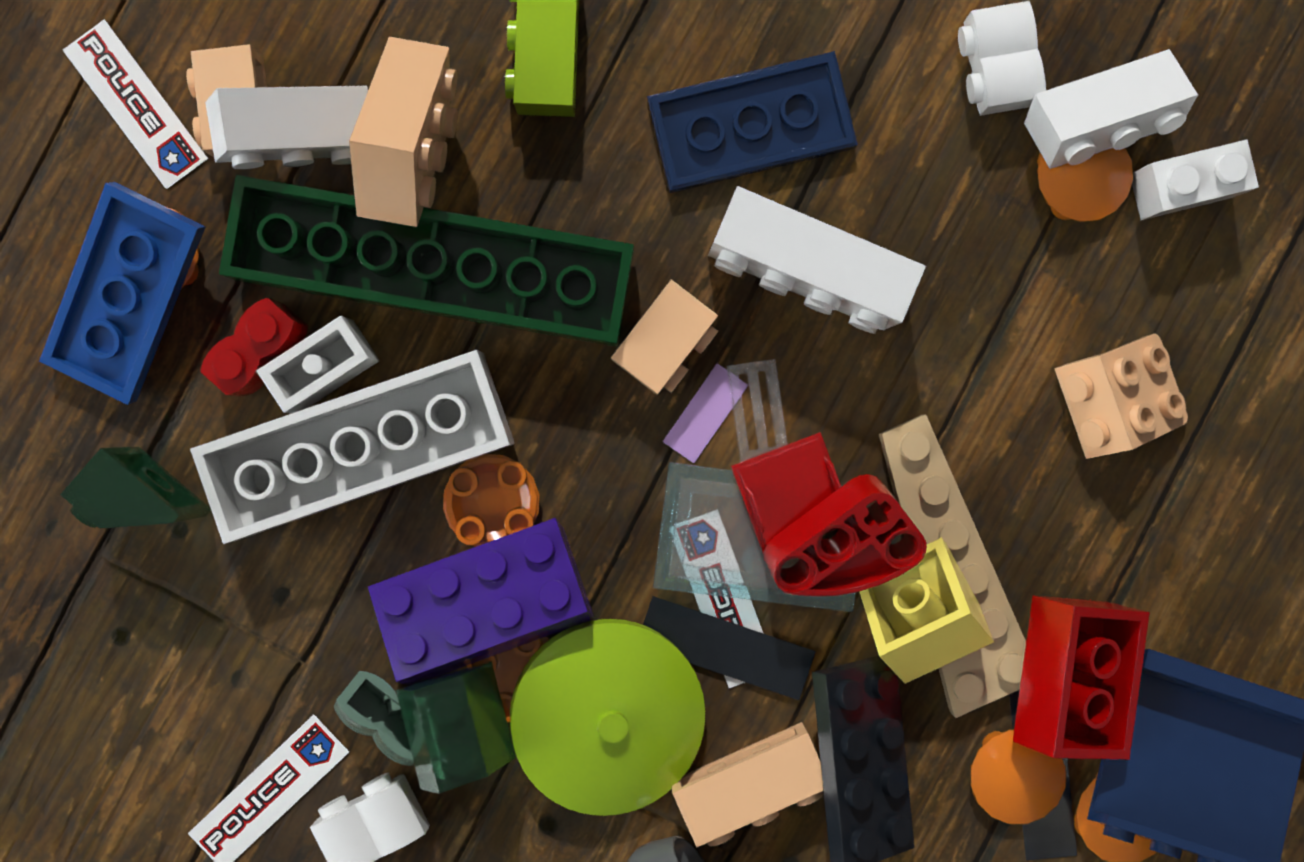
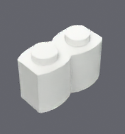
(1002, 57)
(370, 824)

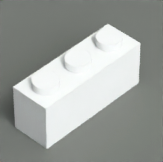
(1110, 109)
(283, 124)

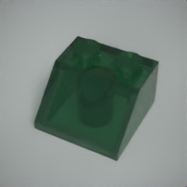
(129, 490)
(456, 728)

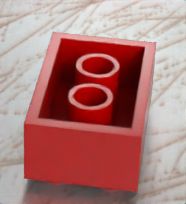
(1080, 678)

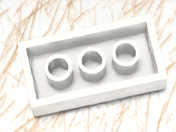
(815, 262)

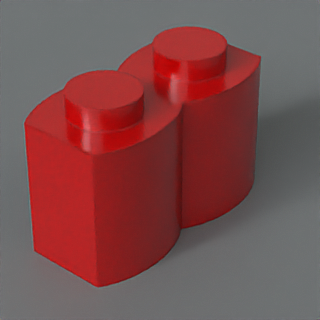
(259, 337)

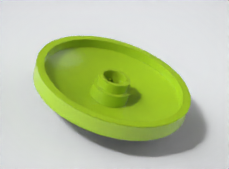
(607, 717)

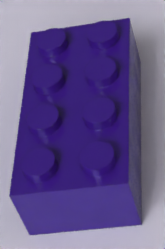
(480, 603)

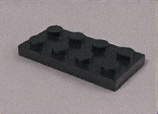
(863, 761)

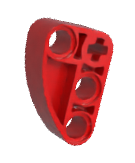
(857, 554)

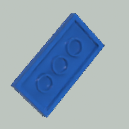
(121, 292)

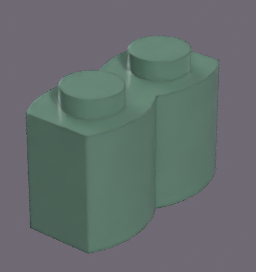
(374, 710)

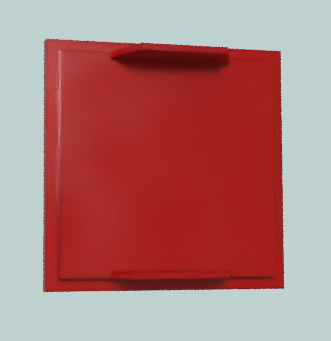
(785, 484)

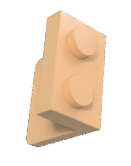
(1122, 397)

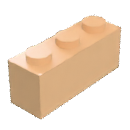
(750, 786)

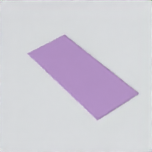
(702, 415)

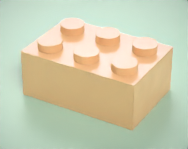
(403, 132)

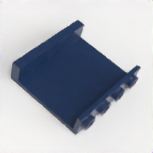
(1205, 766)

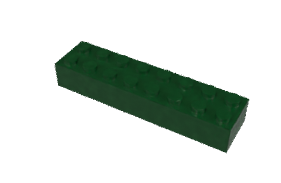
(440, 268)

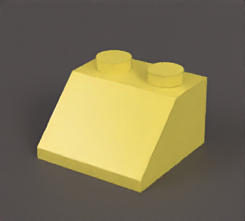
(926, 616)

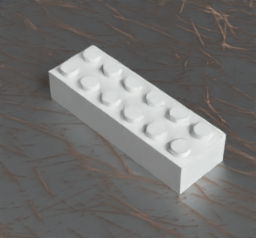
(352, 446)

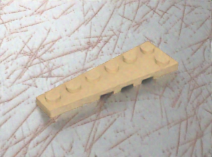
(935, 505)

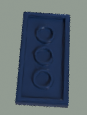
(752, 122)

